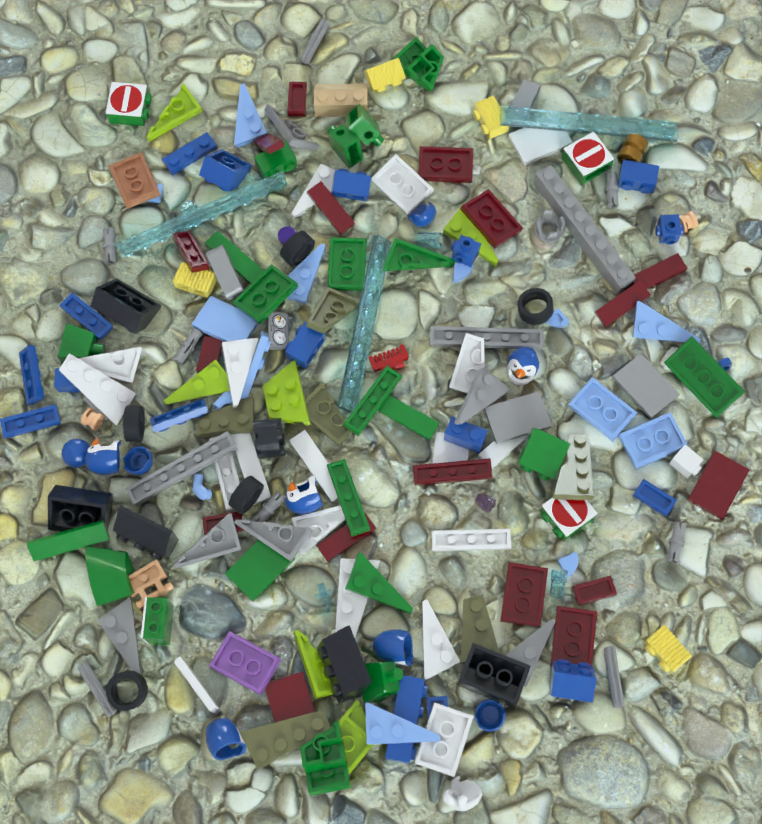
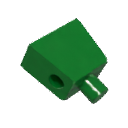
(364, 126)
(345, 145)
(79, 343)
(384, 682)

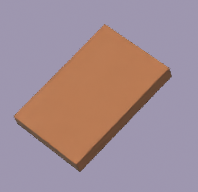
(134, 180)

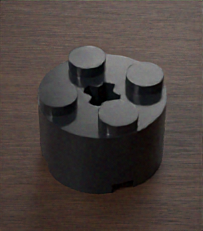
(269, 438)

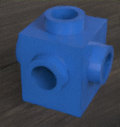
(669, 229)
(465, 250)

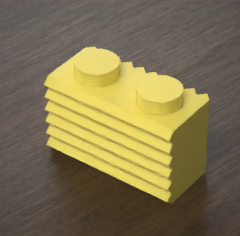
(385, 74)
(488, 114)
(198, 283)
(667, 650)

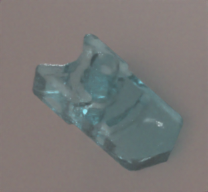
(428, 239)
(558, 582)
(323, 594)

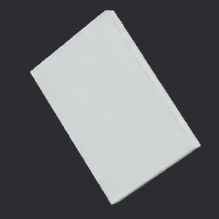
(537, 143)
(402, 184)
(197, 686)
(453, 731)

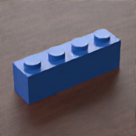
(409, 708)

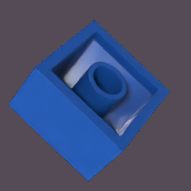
(224, 170)

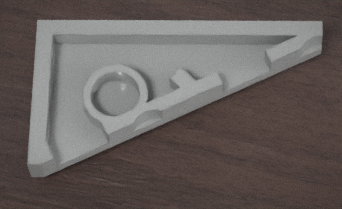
(289, 131)
(482, 393)
(281, 538)
(217, 542)
(120, 628)
(532, 647)

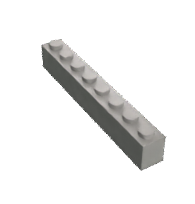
(584, 230)

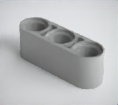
(526, 94)
(225, 272)

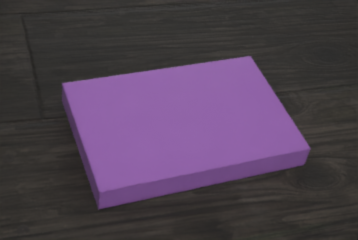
(245, 663)

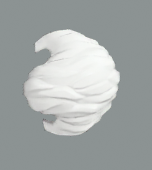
(462, 794)

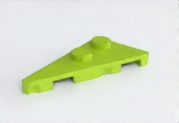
(177, 112)
(461, 225)
(207, 382)
(313, 666)

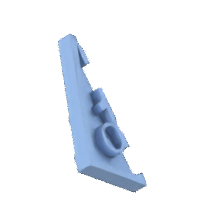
(248, 123)
(305, 275)
(653, 325)
(257, 362)
(388, 728)

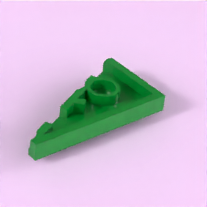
(410, 256)
(371, 584)

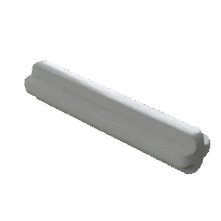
(314, 41)
(614, 677)
(96, 688)

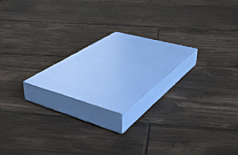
(224, 321)
(602, 409)
(652, 440)

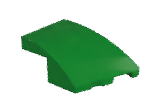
(421, 63)
(108, 574)
(326, 762)

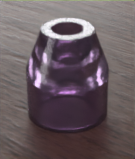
(485, 502)

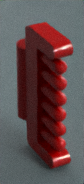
(394, 362)

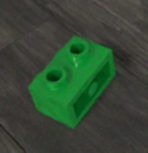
(278, 161)

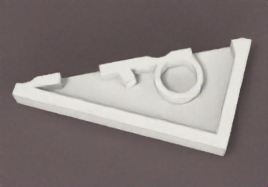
(322, 174)
(237, 361)
(116, 364)
(321, 523)
(437, 648)

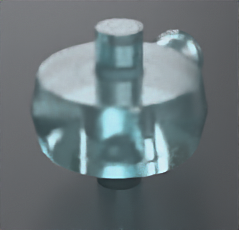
(188, 206)

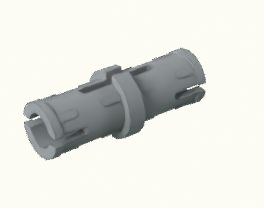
(611, 189)
(109, 246)
(187, 346)
(269, 508)
(676, 542)

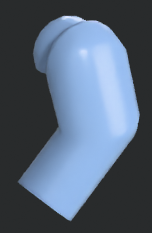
(224, 399)
(198, 488)

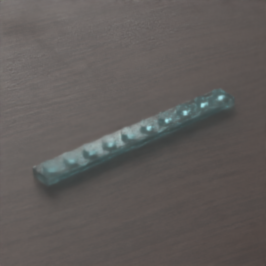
(588, 123)
(197, 216)
(364, 325)

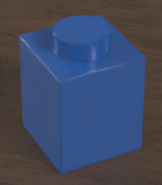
(62, 384)

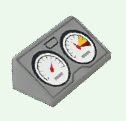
(278, 330)

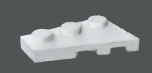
(468, 363)

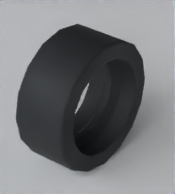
(297, 248)
(534, 294)
(133, 423)
(246, 494)
(112, 695)

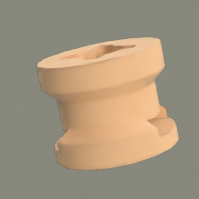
(688, 221)
(92, 419)

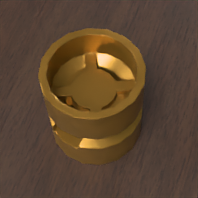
(633, 148)

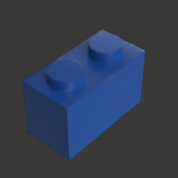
(638, 176)
(351, 185)
(304, 345)
(465, 435)

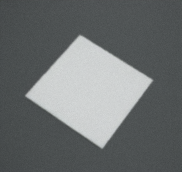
(448, 452)

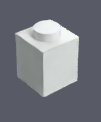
(687, 462)

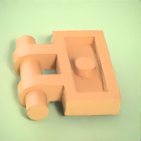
(145, 578)

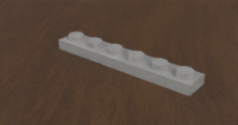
(493, 337)
(181, 468)

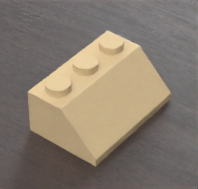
(339, 98)

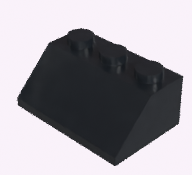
(124, 305)
(77, 507)
(144, 534)
(344, 665)
(494, 675)

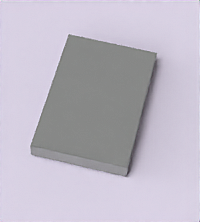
(645, 386)
(517, 417)

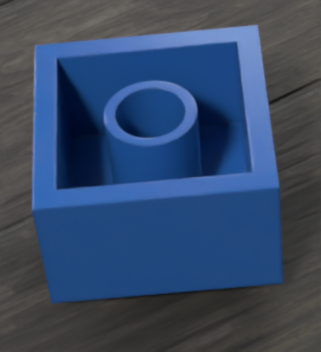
(572, 680)

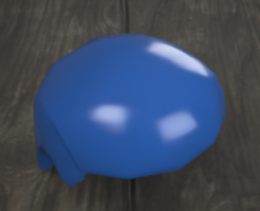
(423, 215)
(74, 452)
(138, 460)
(490, 715)

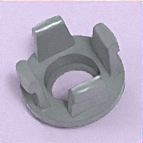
(548, 218)

